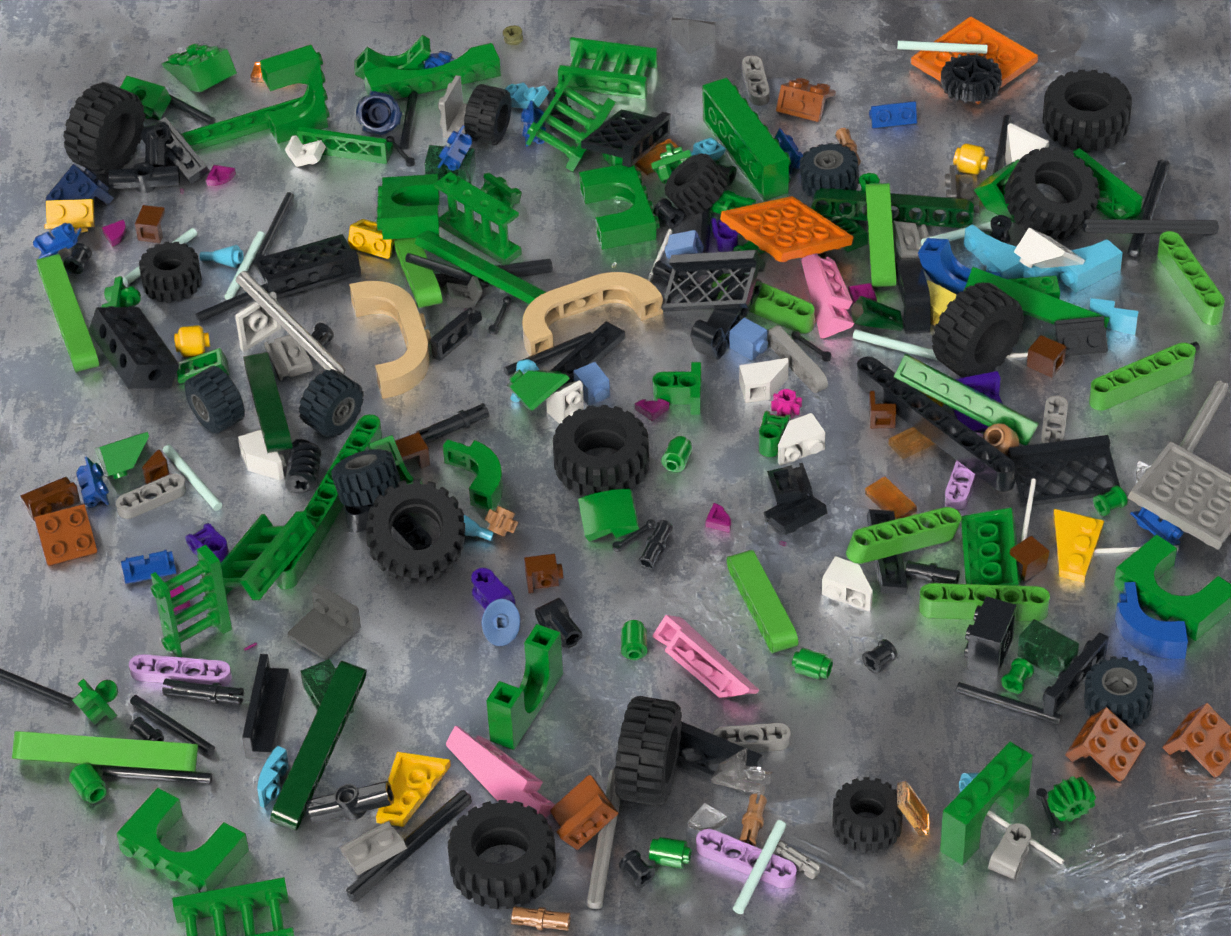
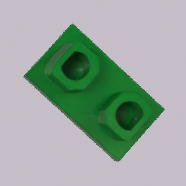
(670, 161)
(499, 190)
(729, 201)
(120, 295)
(95, 702)

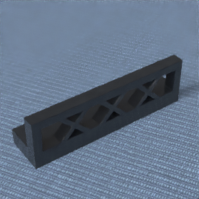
(265, 709)
(711, 750)

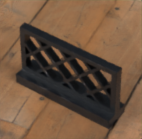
(634, 135)
(714, 265)
(305, 276)
(1059, 455)

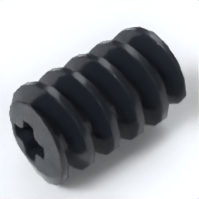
(303, 466)

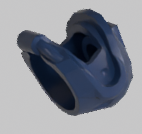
(378, 113)

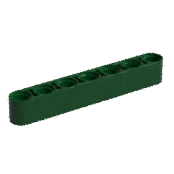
(903, 202)
(267, 402)
(318, 745)

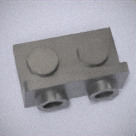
(962, 187)

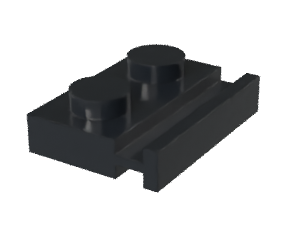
(1082, 335)
(789, 483)
(791, 516)

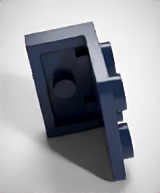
(79, 186)

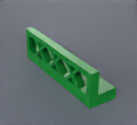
(348, 145)
(1114, 189)

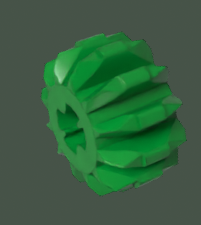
(1071, 799)

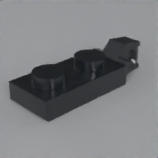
(454, 333)

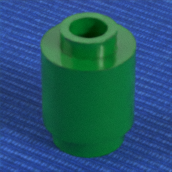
(677, 454)
(633, 640)
(812, 664)
(87, 783)
(670, 852)

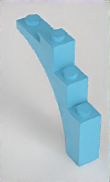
(1100, 261)

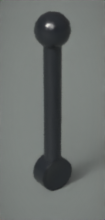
(409, 160)
(493, 329)
(826, 356)
(618, 545)
(1041, 794)

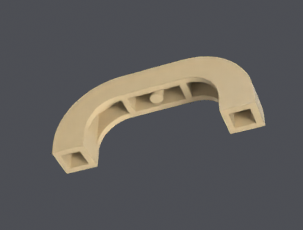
(585, 295)
(389, 299)

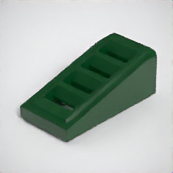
(859, 234)
(874, 314)

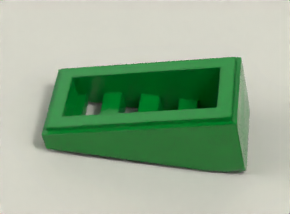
(211, 358)

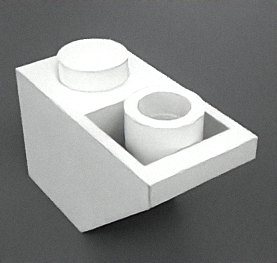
(762, 379)
(565, 401)
(801, 438)
(256, 457)
(847, 584)

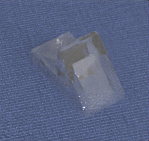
(737, 775)

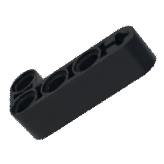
(914, 295)
(713, 336)
(404, 531)

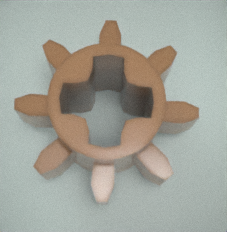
(501, 521)

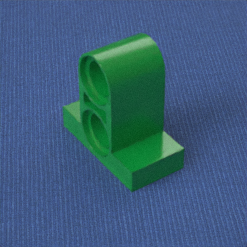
(679, 387)

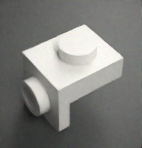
(306, 153)

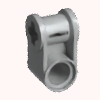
(1011, 851)

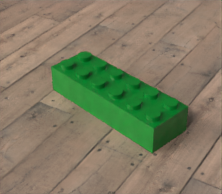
(746, 139)

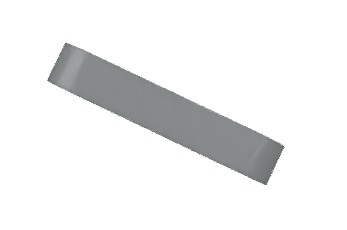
(753, 87)
(1050, 417)
(132, 498)
(759, 730)

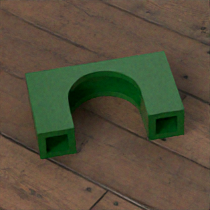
(290, 68)
(622, 184)
(408, 206)
(1197, 610)
(514, 708)
(1001, 781)
(197, 869)

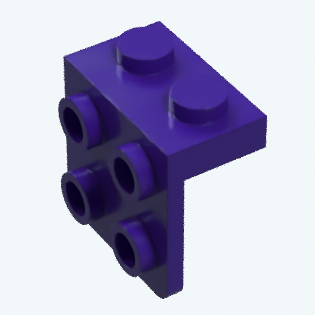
(986, 384)

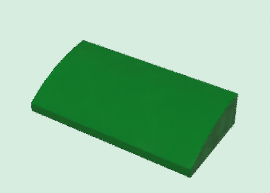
(987, 548)

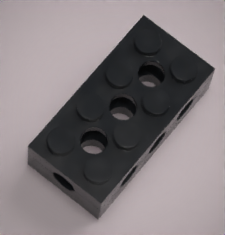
(133, 347)

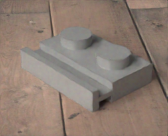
(908, 239)
(288, 357)
(373, 848)

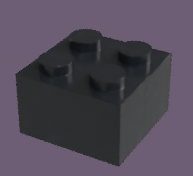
(990, 636)

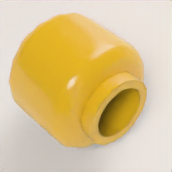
(970, 159)
(191, 341)

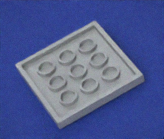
(1187, 494)

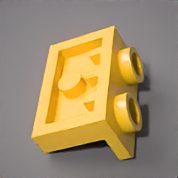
(76, 212)
(366, 238)

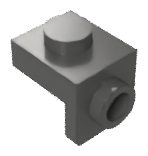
(462, 295)

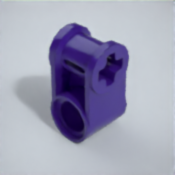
(724, 237)
(211, 538)
(489, 588)

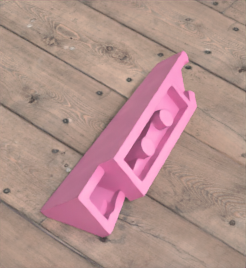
(827, 295)
(702, 658)
(498, 771)

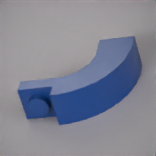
(942, 265)
(1146, 634)

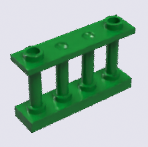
(607, 82)
(599, 111)
(470, 230)
(275, 556)
(214, 601)
(232, 900)

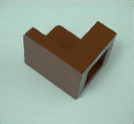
(148, 224)
(1046, 356)
(881, 414)
(415, 447)
(1032, 557)

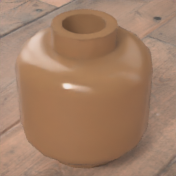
(1001, 437)

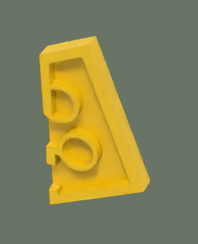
(1076, 543)
(411, 783)

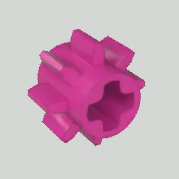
(786, 403)

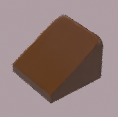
(155, 467)

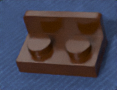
(50, 497)

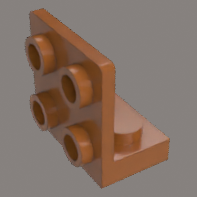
(803, 99)
(65, 535)
(1205, 737)
(1108, 743)
(583, 813)

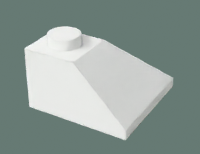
(1020, 143)
(1045, 252)
(255, 324)

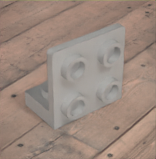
(452, 108)

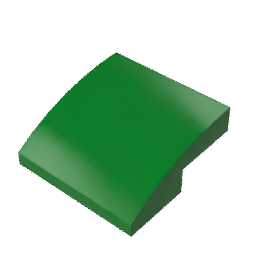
(608, 513)

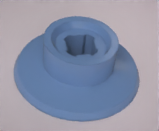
(508, 622)

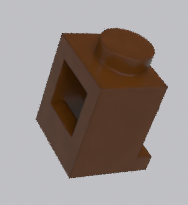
(542, 572)

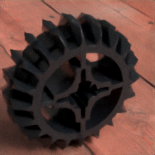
(971, 78)

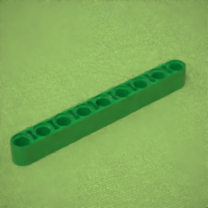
(325, 503)

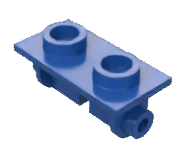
(893, 114)
(527, 117)
(457, 142)
(787, 145)
(63, 238)
(92, 484)
(1163, 528)
(140, 569)

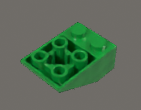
(200, 66)

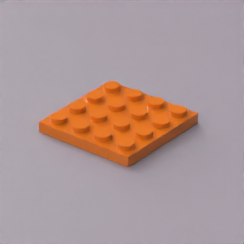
(1009, 55)
(786, 228)

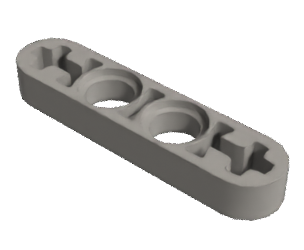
(798, 360)

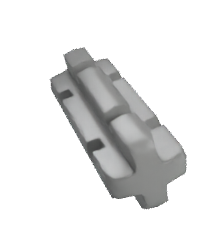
(811, 868)

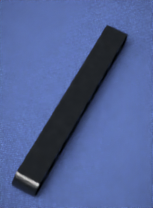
(937, 424)

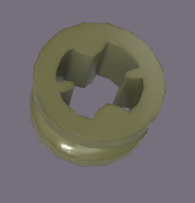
(513, 35)

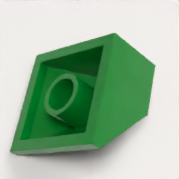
(992, 191)
(535, 386)
(121, 455)

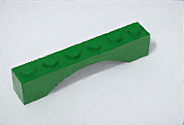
(473, 66)

